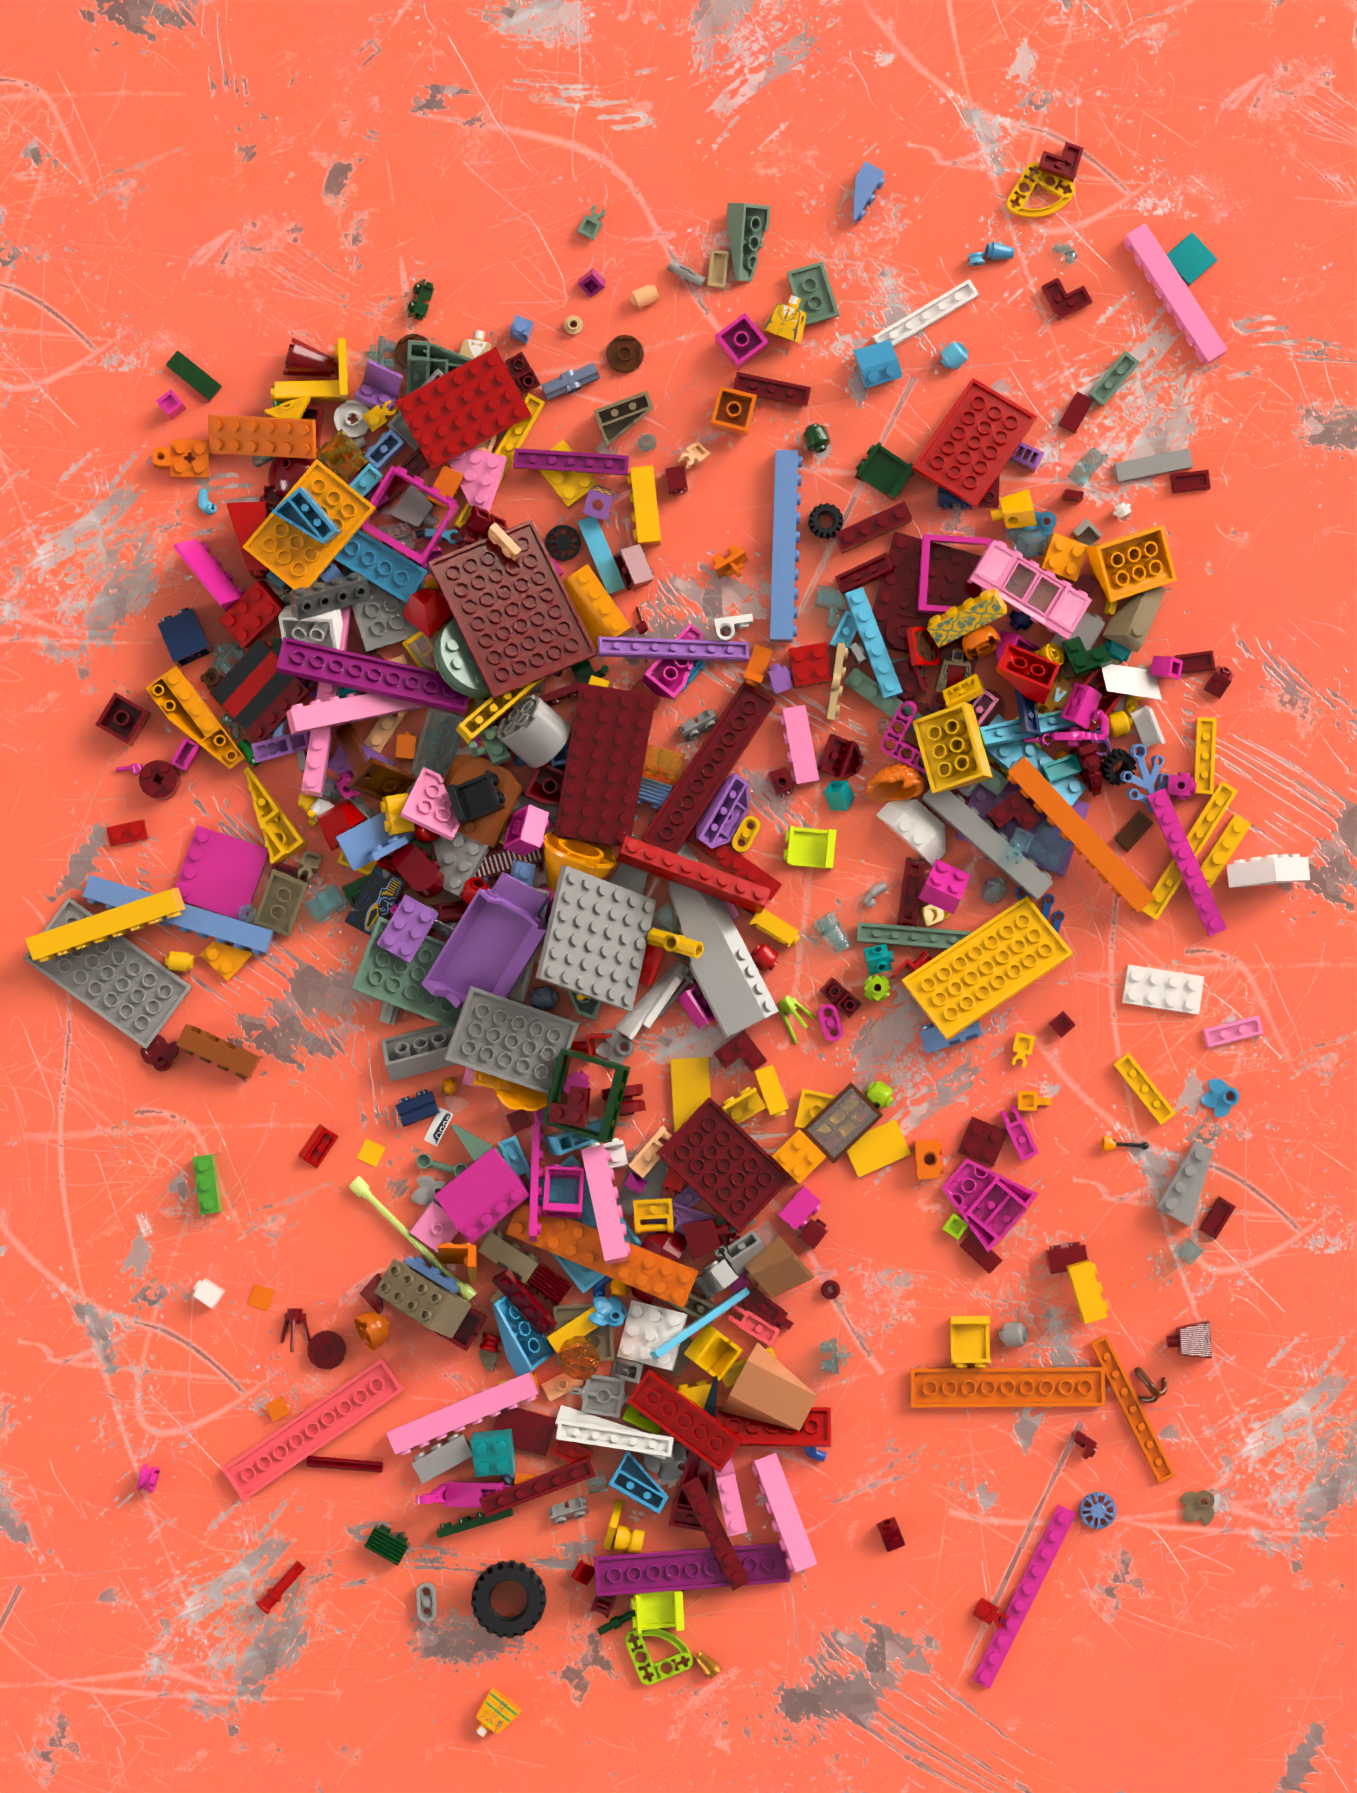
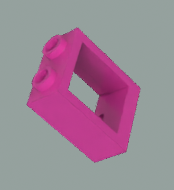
(561, 1209)

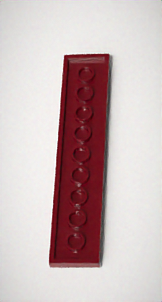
(709, 769)

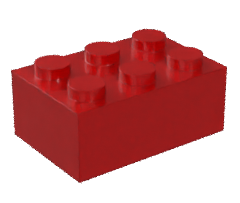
(252, 614)

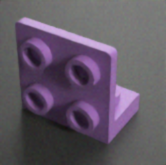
(378, 386)

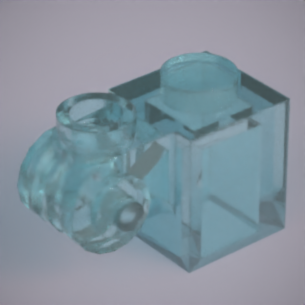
(1027, 542)

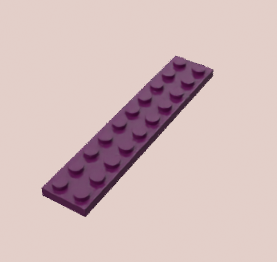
(368, 675)
(685, 1569)

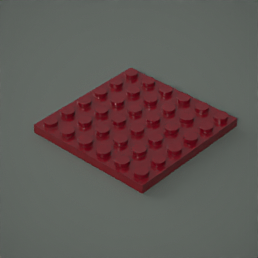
(946, 585)

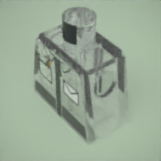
(403, 534)

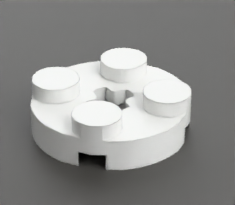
(346, 411)

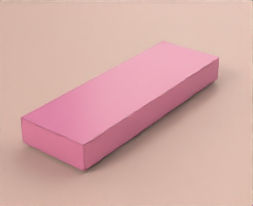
(1232, 1031)

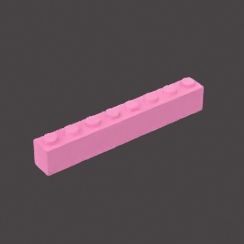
(1175, 294)
(344, 711)
(463, 1412)

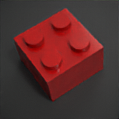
(810, 665)

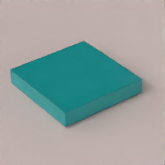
(1191, 258)

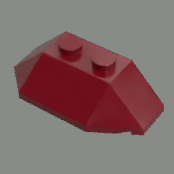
(665, 1244)

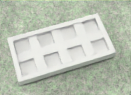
(1163, 989)

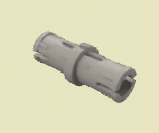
(685, 273)

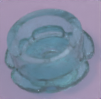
(647, 447)
(242, 913)

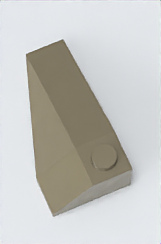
(1134, 619)

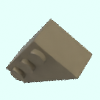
(620, 416)
(509, 1255)

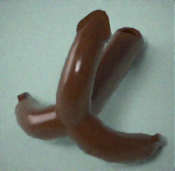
(1151, 1387)

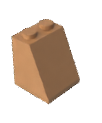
(777, 1269)

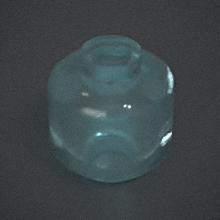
(330, 790)

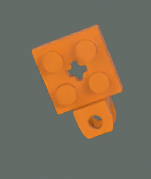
(175, 460)

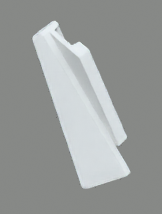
(653, 1002)

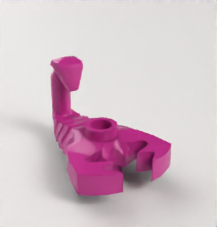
(1075, 737)

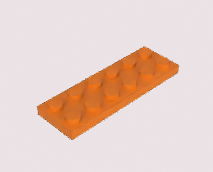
(262, 436)

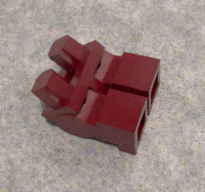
(477, 527)

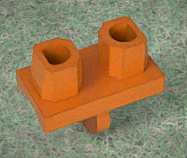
(730, 564)

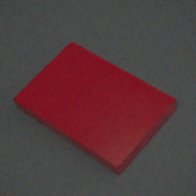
(529, 1429)

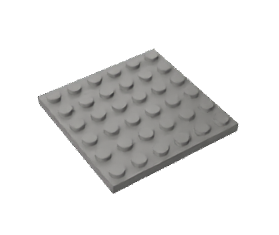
(596, 938)

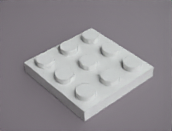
(646, 1330)

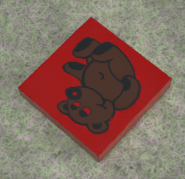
(922, 647)

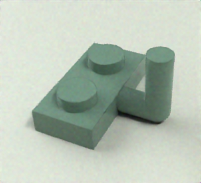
(493, 746)

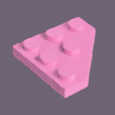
(481, 476)
(431, 805)

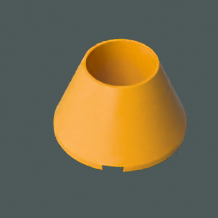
(578, 854)

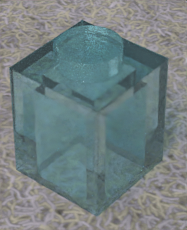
(1188, 1251)

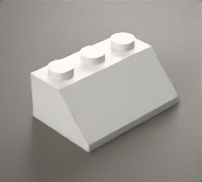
(319, 629)

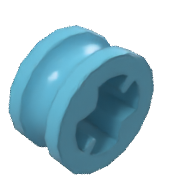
(976, 259)

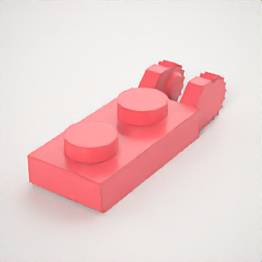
(755, 1326)

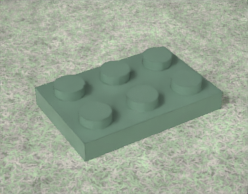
(814, 289)

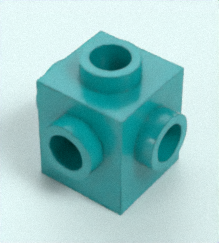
(878, 959)

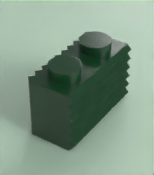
(387, 1544)

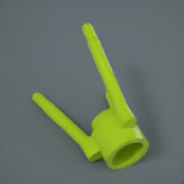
(787, 1005)

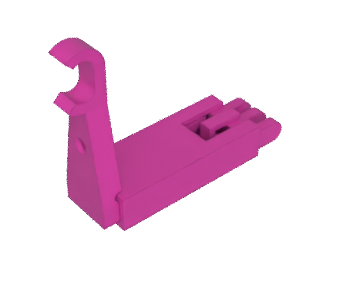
(460, 1493)

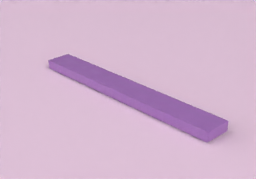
(673, 649)

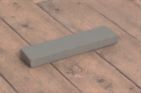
(1153, 465)

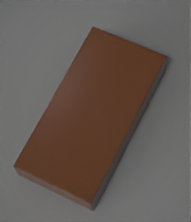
(1133, 831)

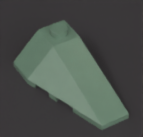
(745, 232)

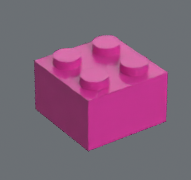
(741, 341)
(526, 830)
(944, 886)

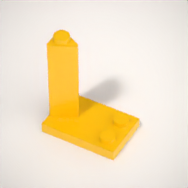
(319, 390)

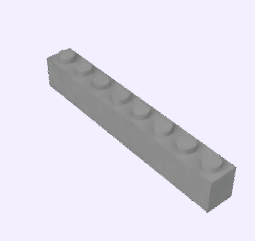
(988, 841)

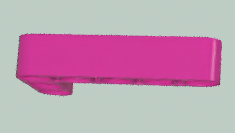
(900, 743)

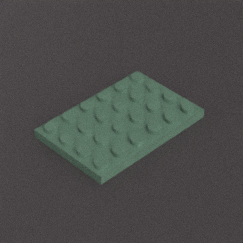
(399, 982)

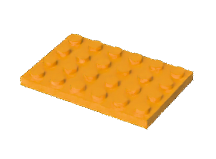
(294, 554)

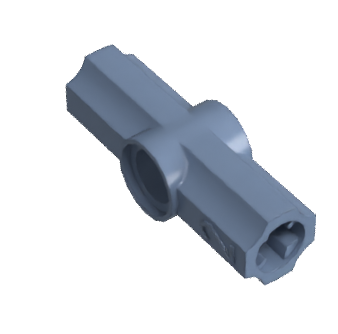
(570, 381)

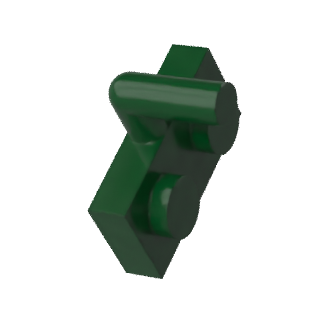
(584, 671)

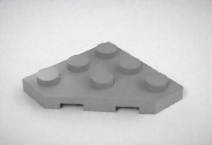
(458, 860)

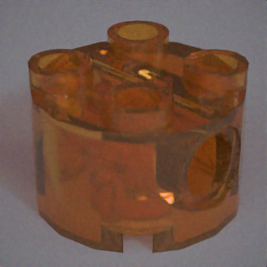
(579, 1357)

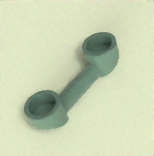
(425, 1162)

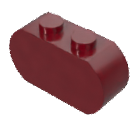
(418, 869)

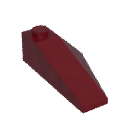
(545, 785)

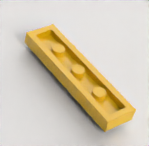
(1205, 755)
(1224, 848)
(1144, 1088)

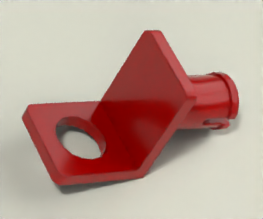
(915, 965)
(589, 1046)

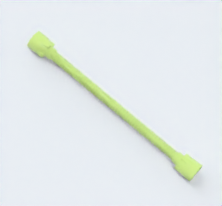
(361, 1188)

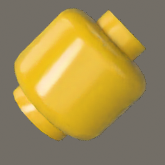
(1119, 723)

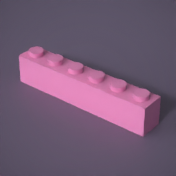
(604, 1204)
(784, 1513)

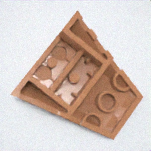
(769, 1393)

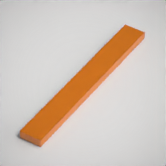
(1132, 1409)

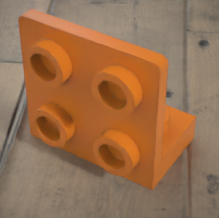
(460, 1254)

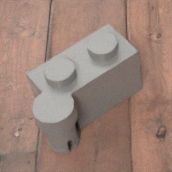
(741, 1251)
(715, 1278)

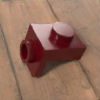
(1219, 681)
(891, 1534)

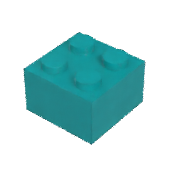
(493, 1452)

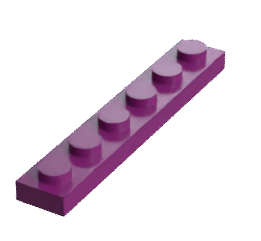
(571, 462)

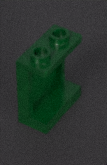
(884, 471)

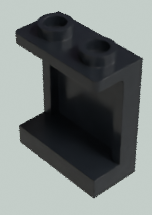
(476, 797)

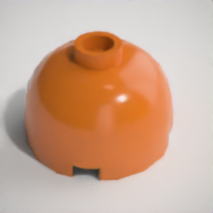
(980, 642)
(372, 1329)

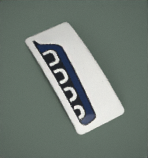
(438, 1127)

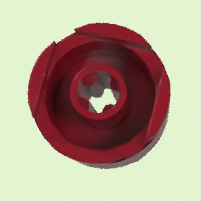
(169, 785)

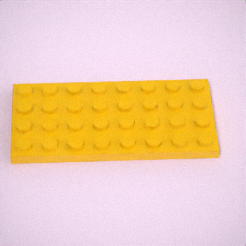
(987, 968)

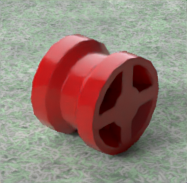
(490, 1342)

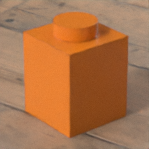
(406, 746)

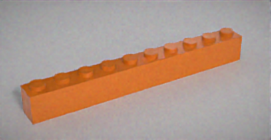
(1080, 834)

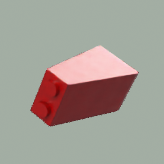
(246, 520)

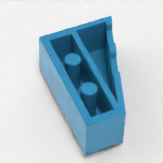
(637, 1484)

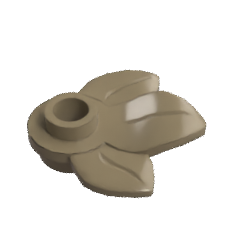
(1196, 1509)

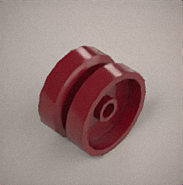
(628, 1105)

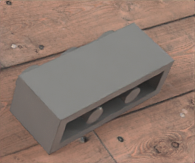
(442, 1457)

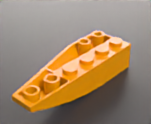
(191, 714)

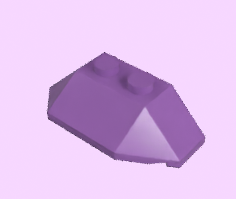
(724, 813)

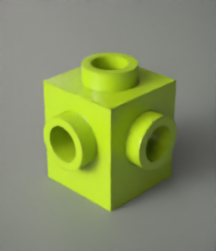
(869, 990)

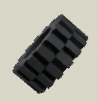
(825, 509)
(1111, 760)

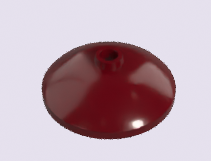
(286, 472)

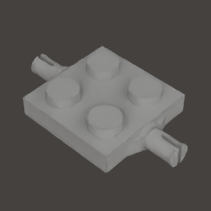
(602, 1395)

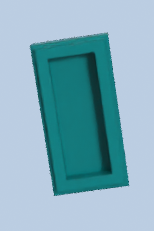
(1061, 768)

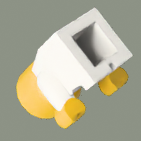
(313, 807)

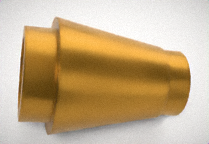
(707, 1664)

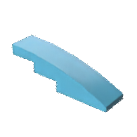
(601, 554)

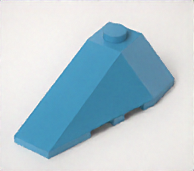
(521, 1341)

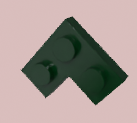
(1082, 660)

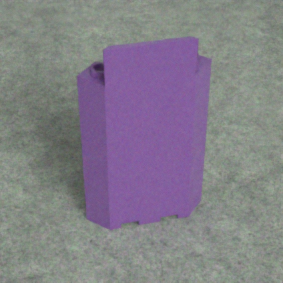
(490, 942)

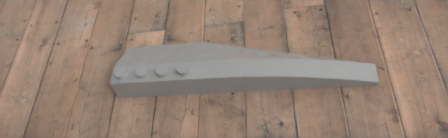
(725, 967)

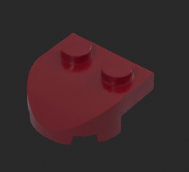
(840, 757)

